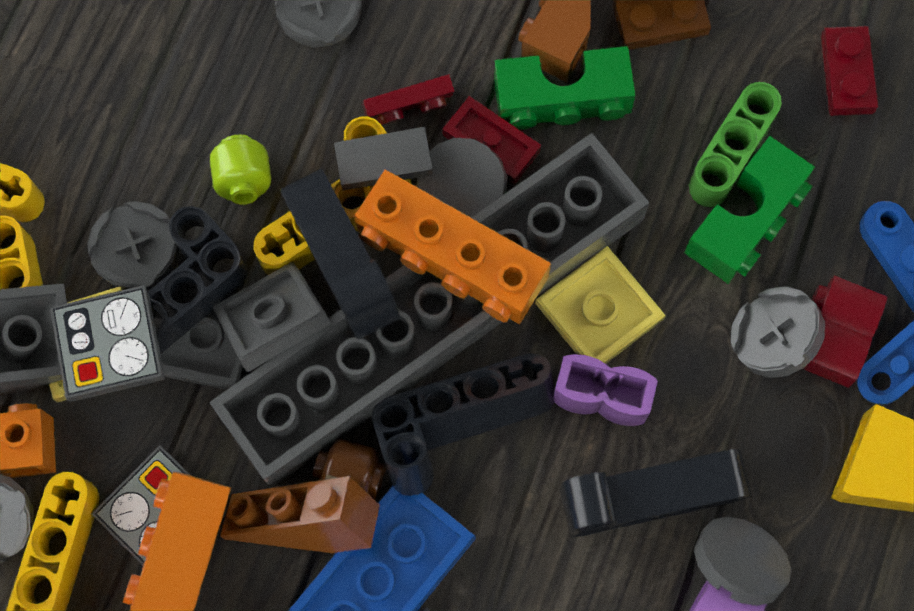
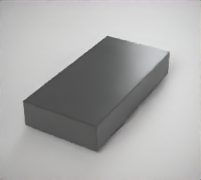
(399, 152)

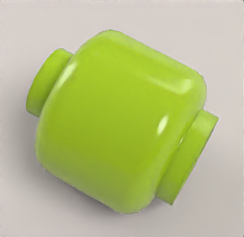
(240, 167)

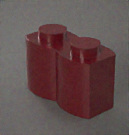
(850, 324)

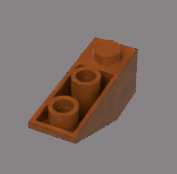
(557, 36)
(304, 516)

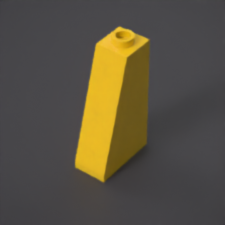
(879, 463)

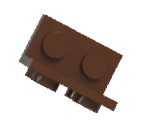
(660, 21)

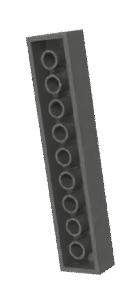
(335, 381)

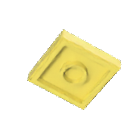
(600, 308)

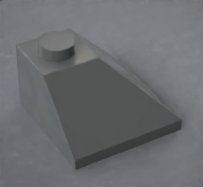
(28, 337)

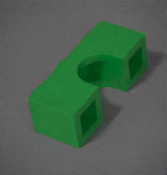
(530, 99)
(729, 241)

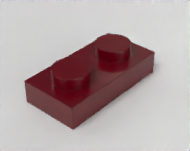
(849, 71)
(427, 95)
(485, 126)

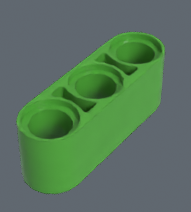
(741, 126)

